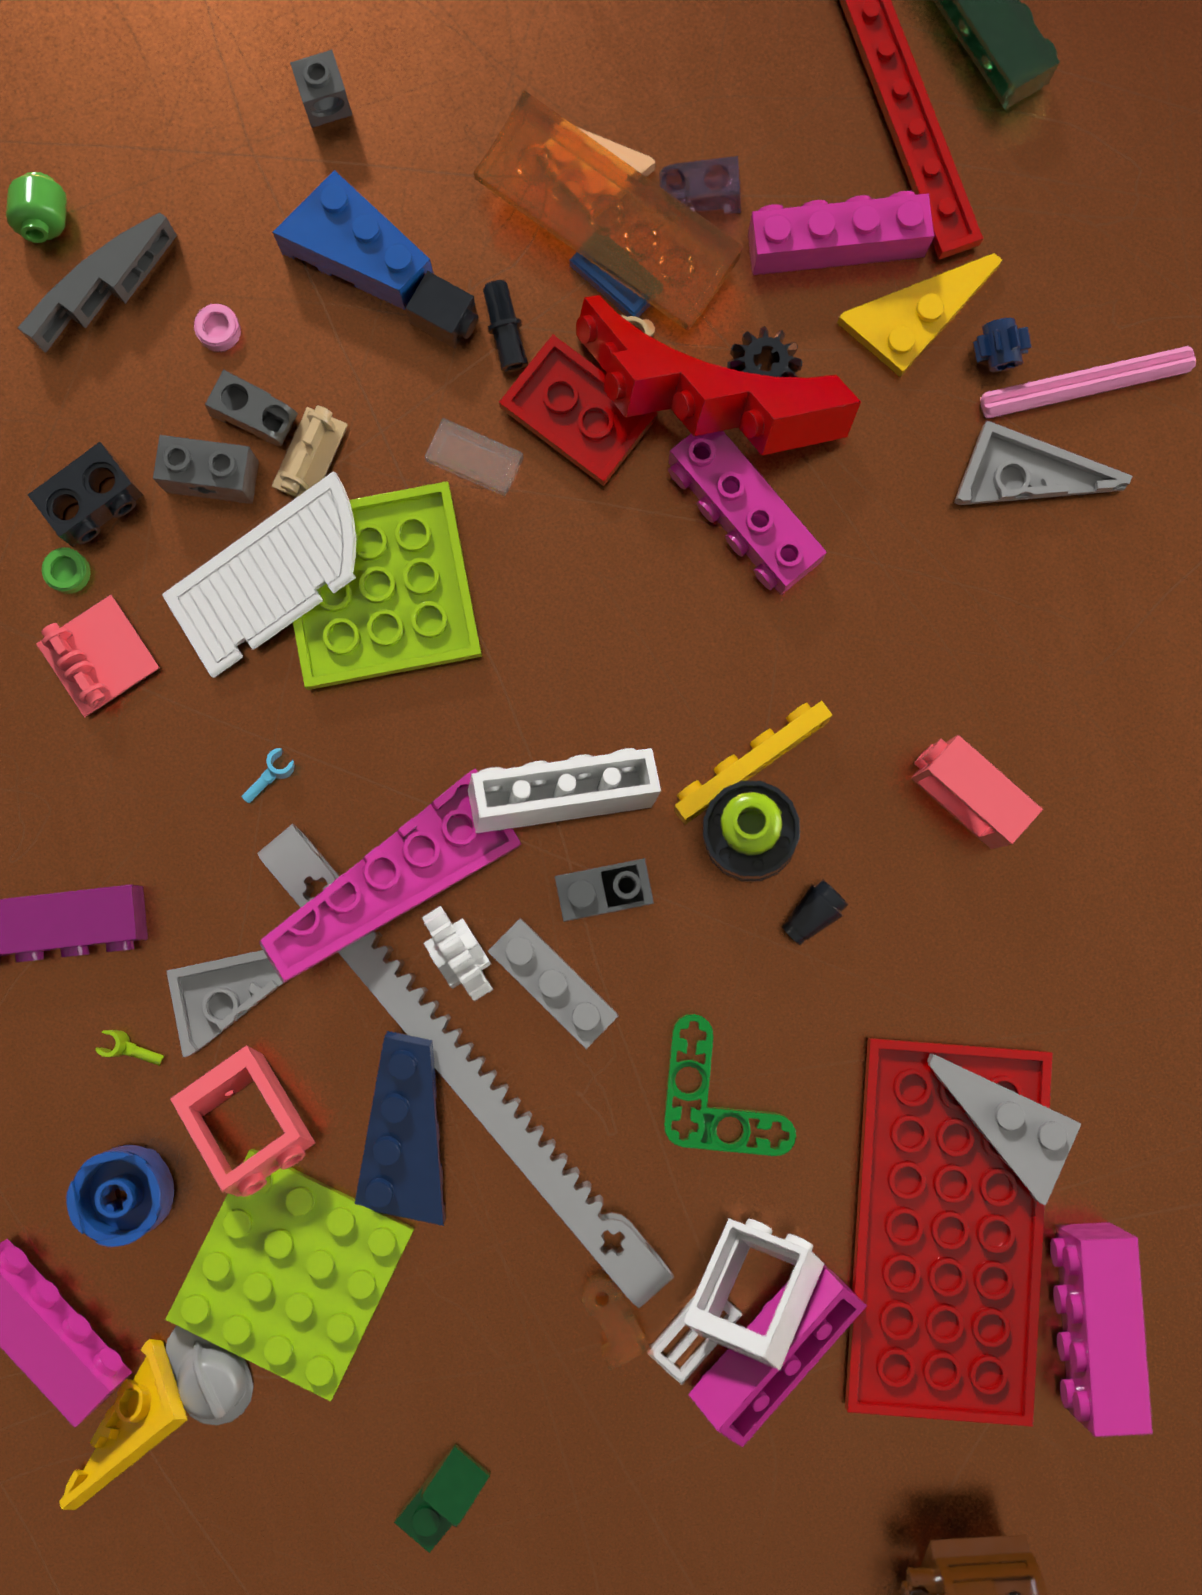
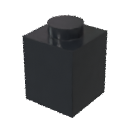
(442, 310)

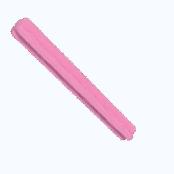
(1087, 382)

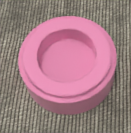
(217, 327)

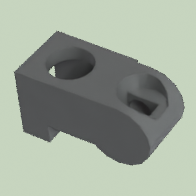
(250, 409)

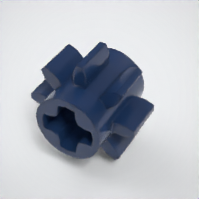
(1002, 344)

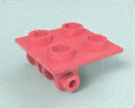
(97, 655)

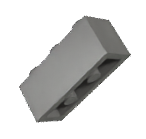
(553, 983)

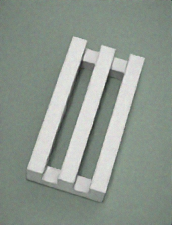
(667, 1362)

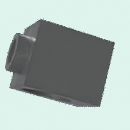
(321, 88)

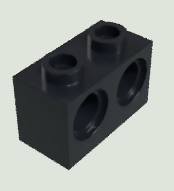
(80, 485)

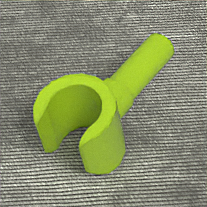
(125, 1047)

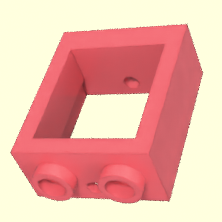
(975, 792)
(217, 1087)

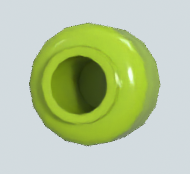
(751, 823)

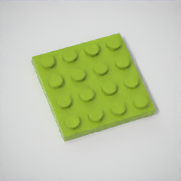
(407, 597)
(291, 1278)

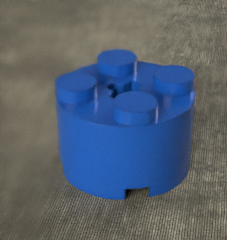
(120, 1221)

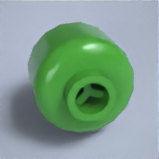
(36, 206)

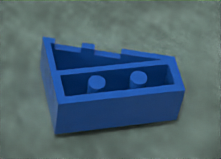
(353, 241)

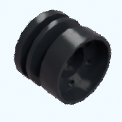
(753, 867)

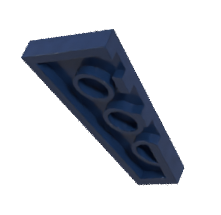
(401, 1149)

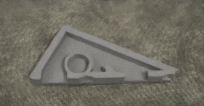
(1021, 467)
(217, 994)
(1023, 1132)

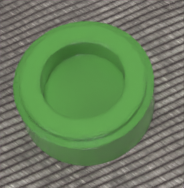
(66, 570)

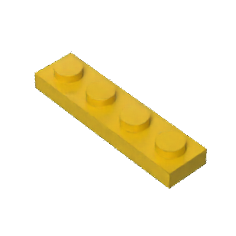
(766, 749)

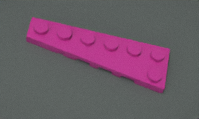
(393, 878)

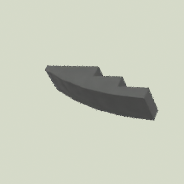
(112, 269)

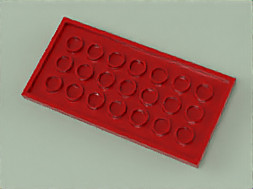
(943, 1245)

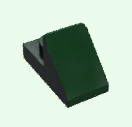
(442, 1498)

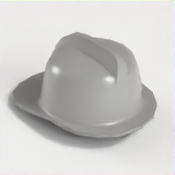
(209, 1379)

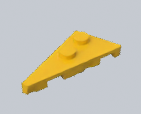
(908, 320)
(138, 1420)

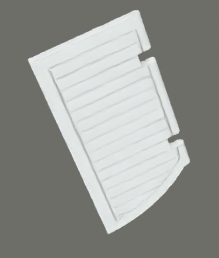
(268, 576)

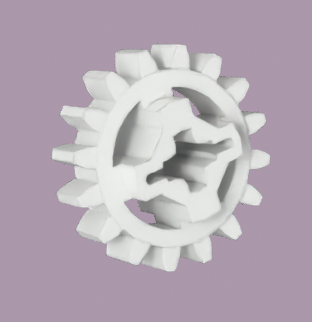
(457, 953)

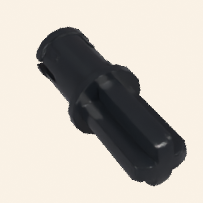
(504, 326)

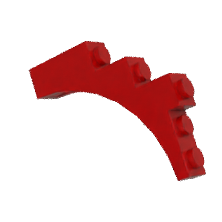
(710, 398)

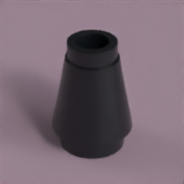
(814, 912)

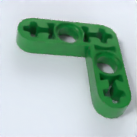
(708, 1116)

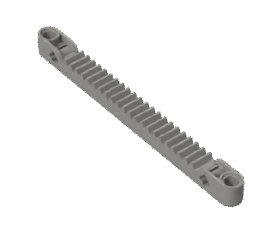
(631, 1266)

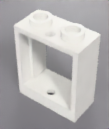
(721, 1275)

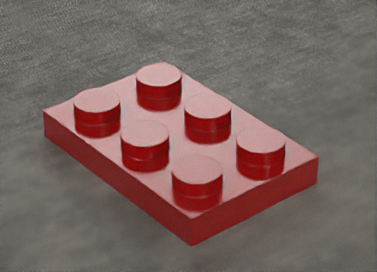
(567, 408)

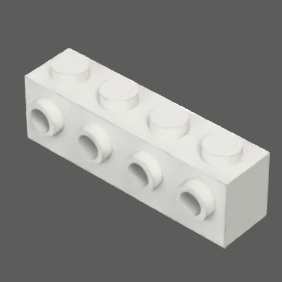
(563, 789)

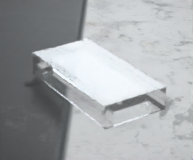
(474, 457)

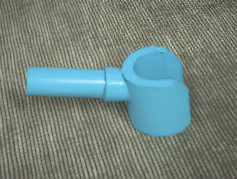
(269, 775)

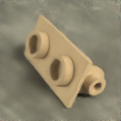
(310, 451)

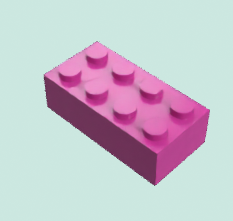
(1102, 1328)

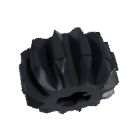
(765, 349)

